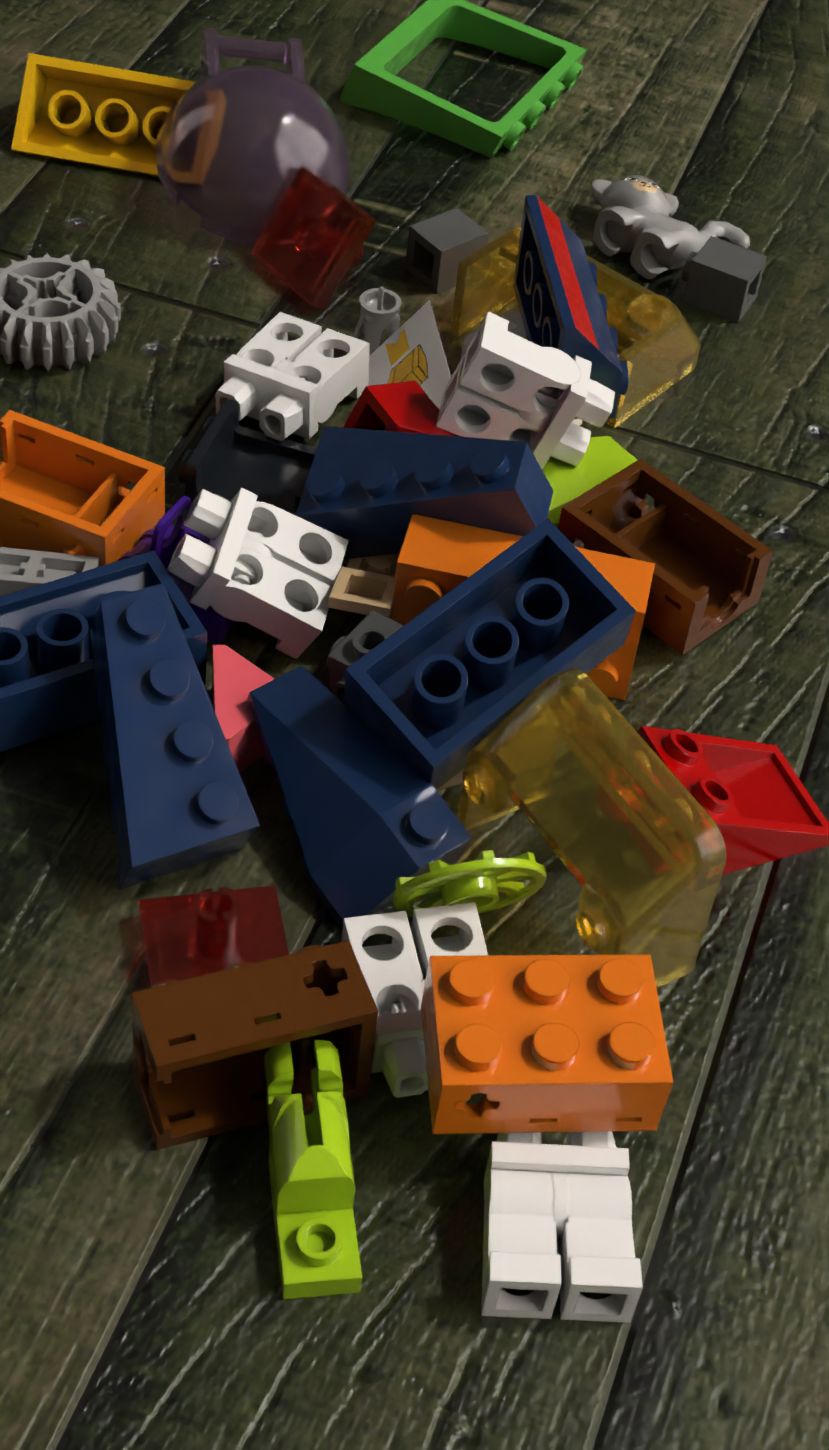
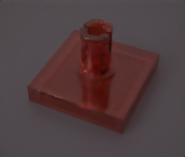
(313, 237)
(210, 931)

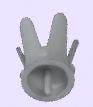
(377, 312)

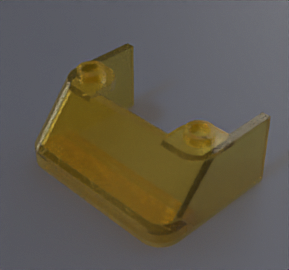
(649, 327)
(609, 815)

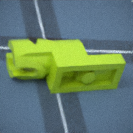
(311, 1177)

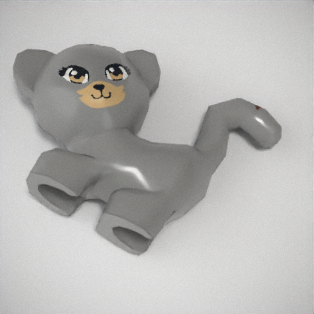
(639, 221)

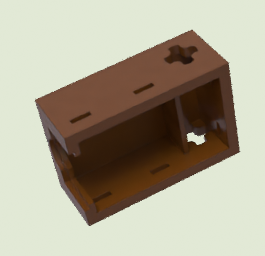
(703, 562)
(207, 1038)

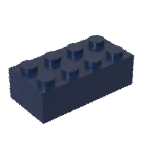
(484, 649)

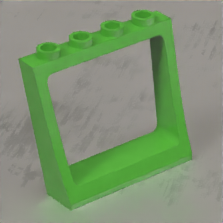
(377, 89)

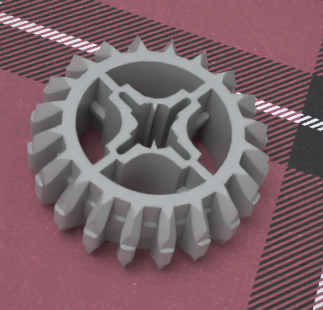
(55, 311)

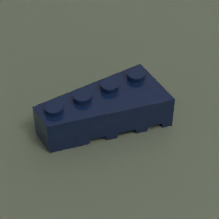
(374, 481)
(163, 746)

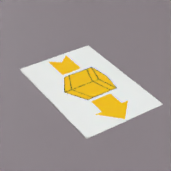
(413, 355)

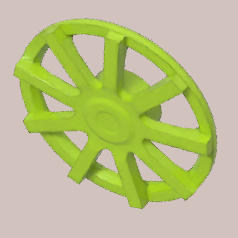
(471, 882)

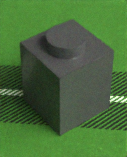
(439, 246)
(723, 278)

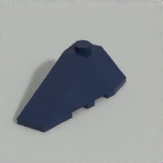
(350, 798)

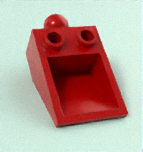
(746, 792)

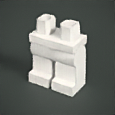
(294, 381)
(523, 394)
(260, 566)
(398, 979)
(566, 1195)

